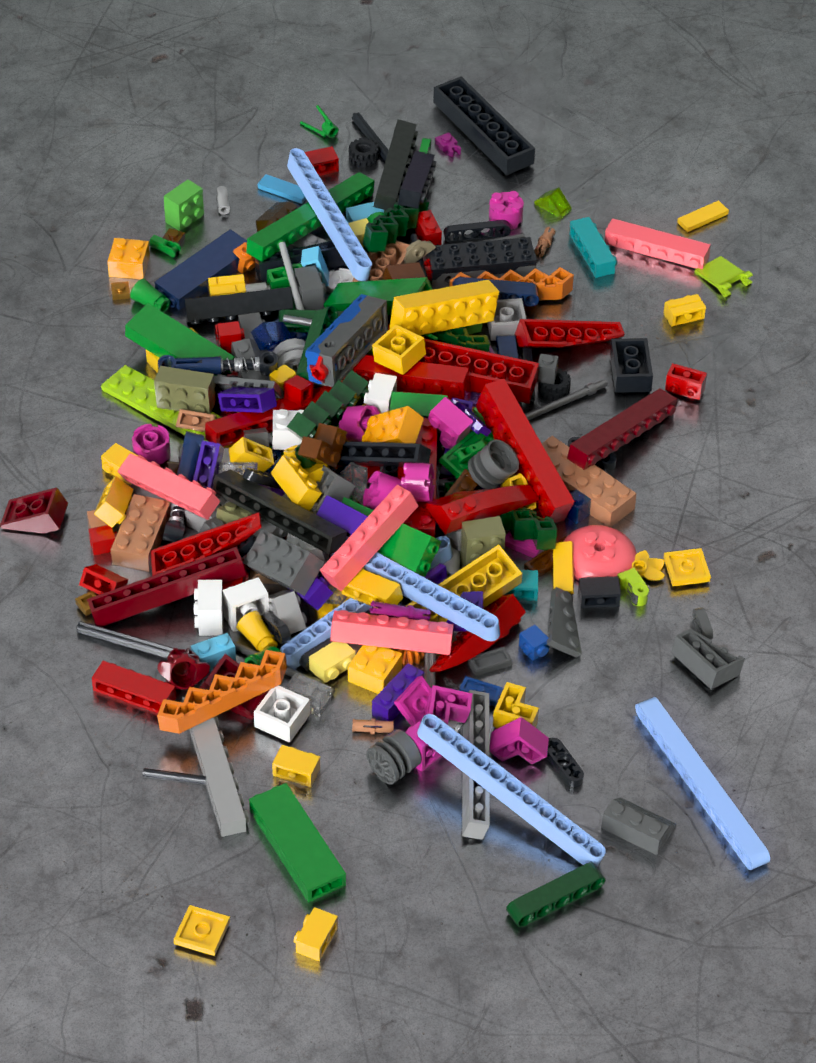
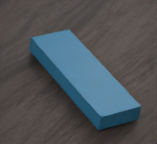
(282, 188)

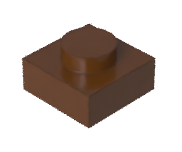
(174, 236)

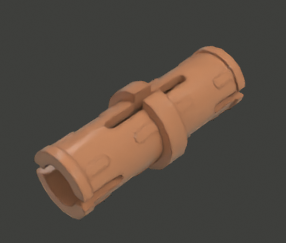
(544, 241)
(358, 726)

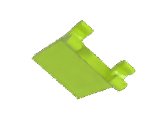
(722, 274)

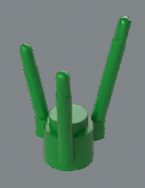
(328, 127)

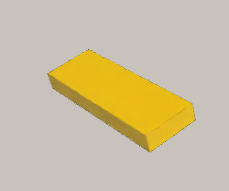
(702, 216)
(563, 566)

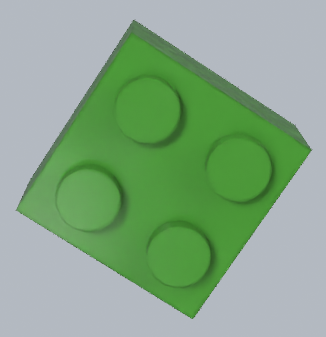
(183, 205)

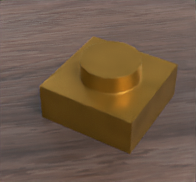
(120, 290)
(82, 602)

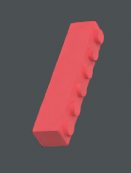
(657, 244)
(169, 486)
(369, 537)
(392, 632)

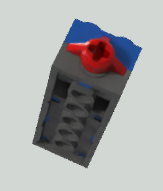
(347, 340)

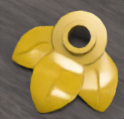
(648, 567)

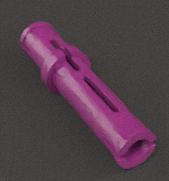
(399, 611)

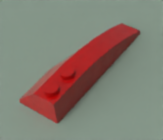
(565, 333)
(478, 504)
(204, 544)
(469, 645)

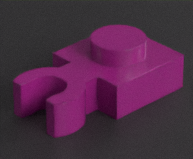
(448, 143)

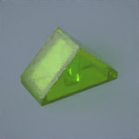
(554, 202)

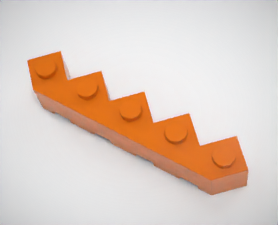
(549, 287)
(223, 693)

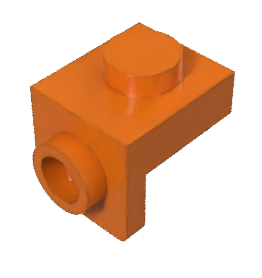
(246, 261)

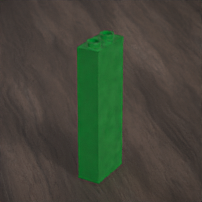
(347, 292)
(167, 336)
(406, 546)
(297, 842)

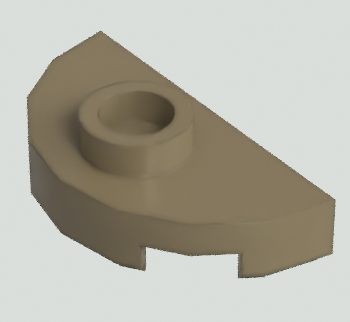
(418, 250)

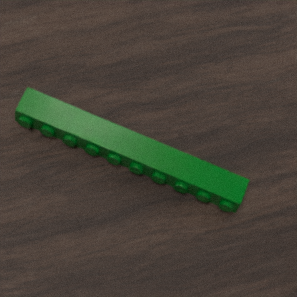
(304, 220)

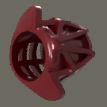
(183, 668)

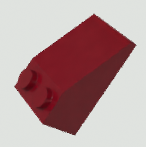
(35, 512)
(228, 667)

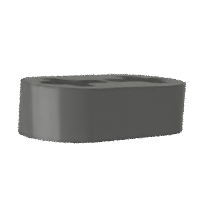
(702, 623)

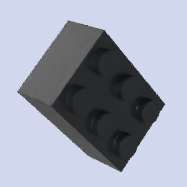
(631, 365)

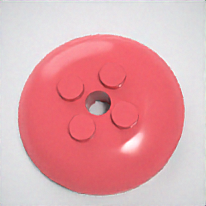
(600, 551)

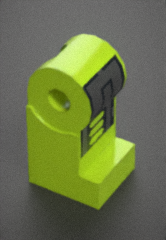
(635, 586)

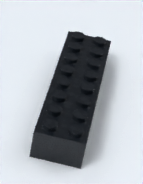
(484, 125)

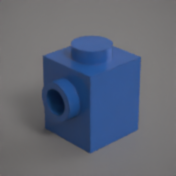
(533, 642)

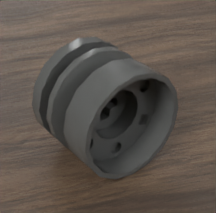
(493, 464)
(393, 756)

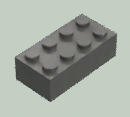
(283, 562)

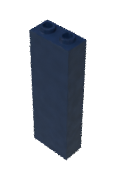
(191, 277)

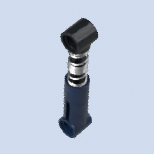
(216, 365)
(174, 527)

